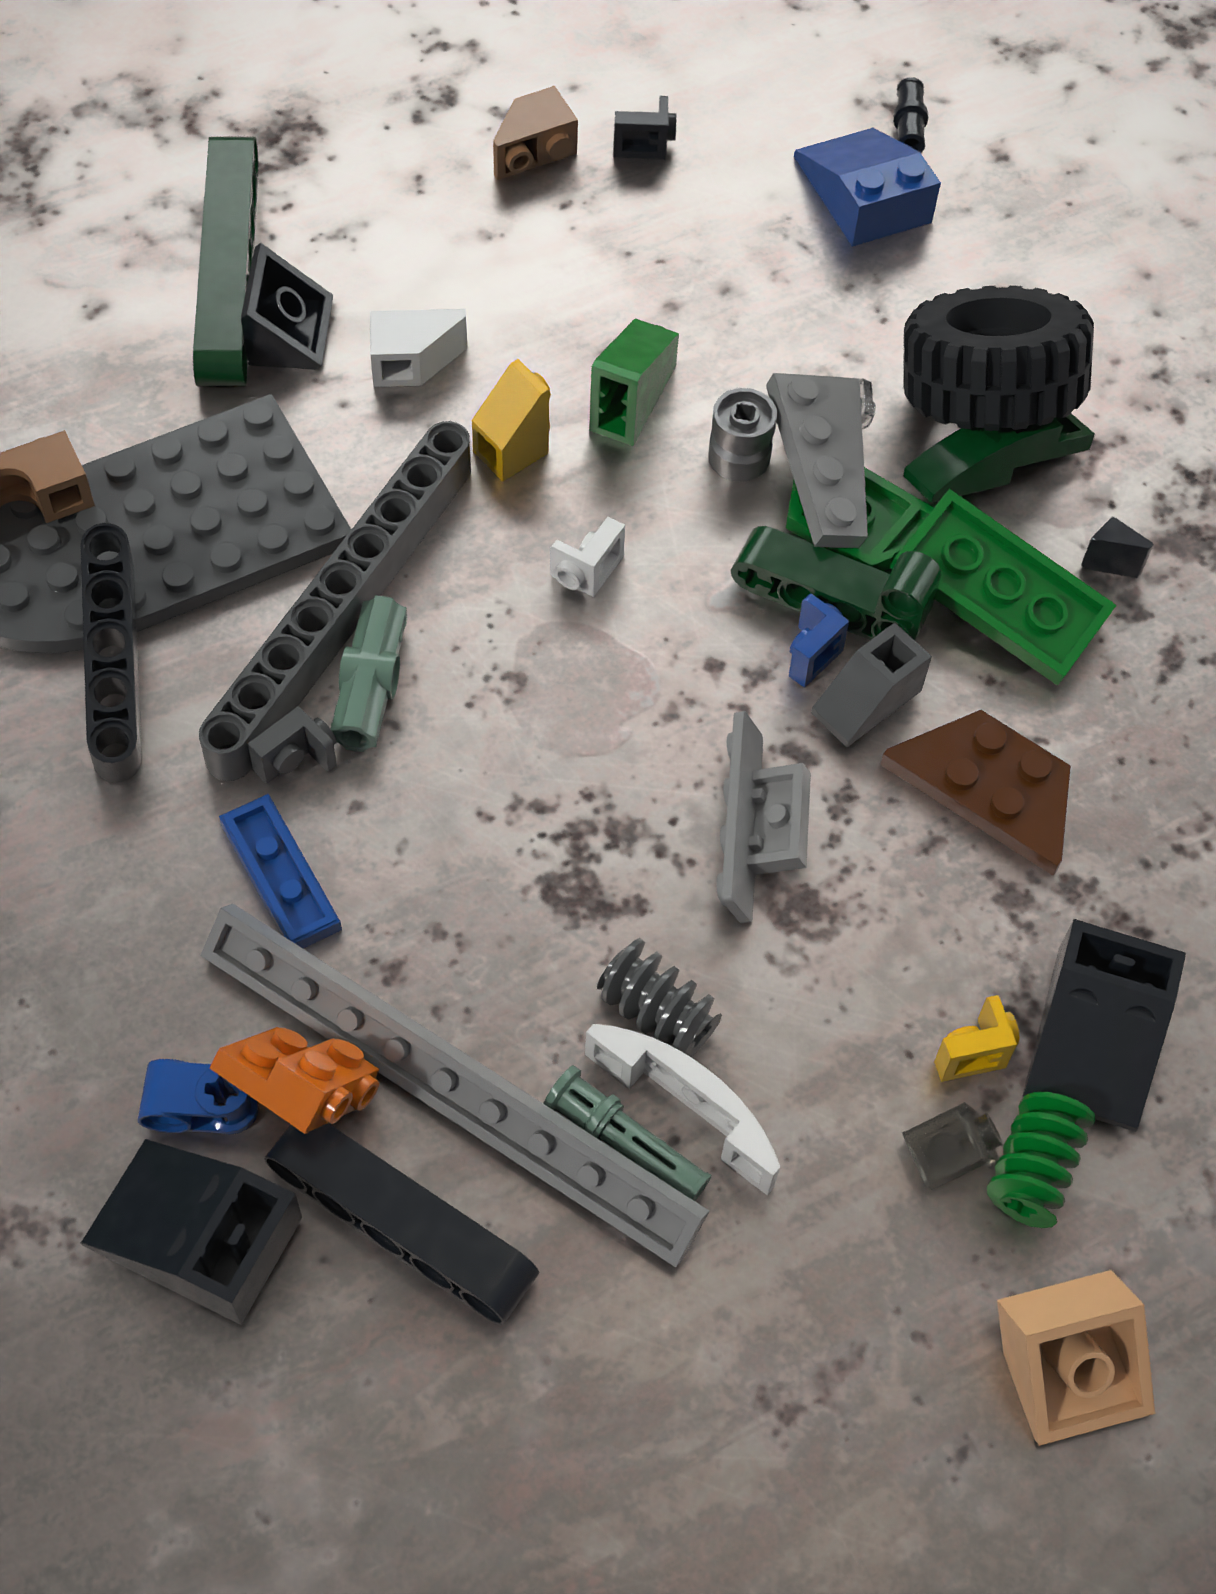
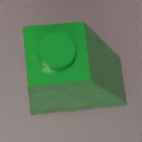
(630, 380)

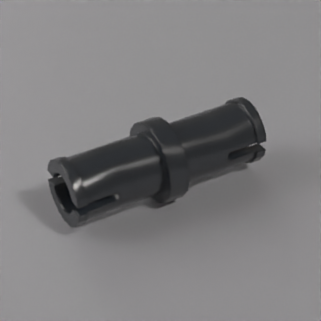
(911, 114)

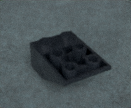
(1105, 1021)
(196, 1227)

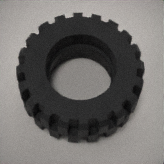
(998, 357)

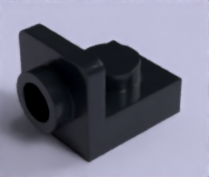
(644, 133)

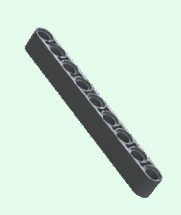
(357, 570)

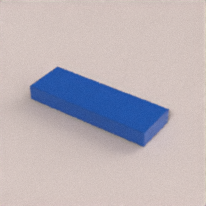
(280, 872)

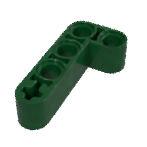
(872, 600)

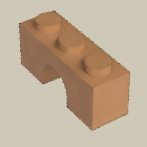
(45, 475)

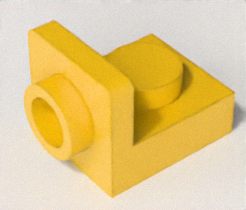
(977, 1051)

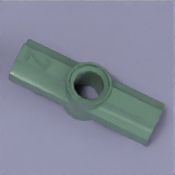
(369, 673)

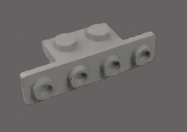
(764, 818)

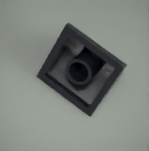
(283, 314)

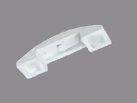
(630, 1054)

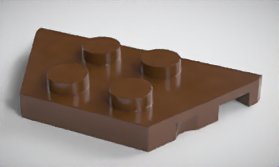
(992, 782)

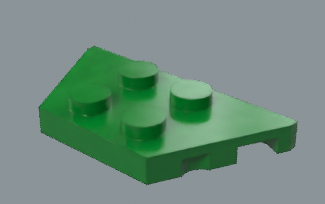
(891, 521)

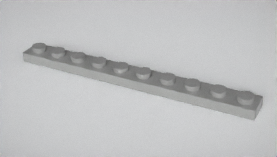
(457, 1085)

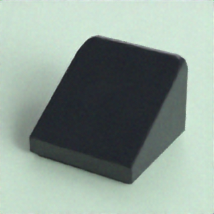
(1117, 550)

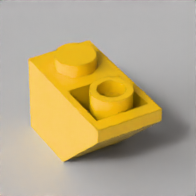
(513, 422)

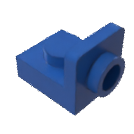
(819, 641)

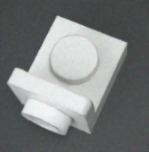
(593, 562)

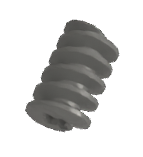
(656, 1000)

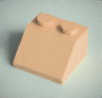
(1078, 1355)

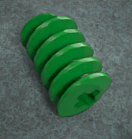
(1037, 1157)

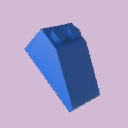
(871, 184)

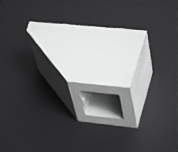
(414, 344)

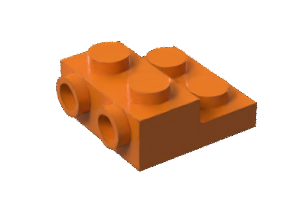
(299, 1081)

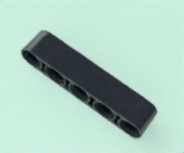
(110, 674)
(404, 1219)

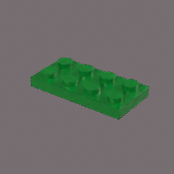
(1009, 587)

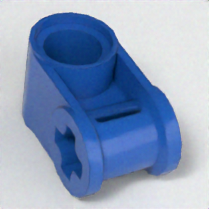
(187, 1096)

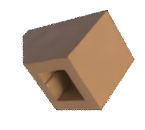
(534, 133)

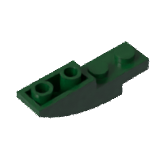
(986, 459)

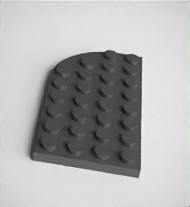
(201, 517)

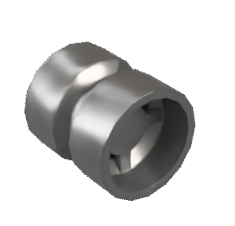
(742, 434)

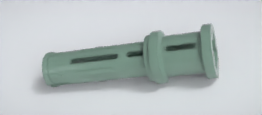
(605, 1120)

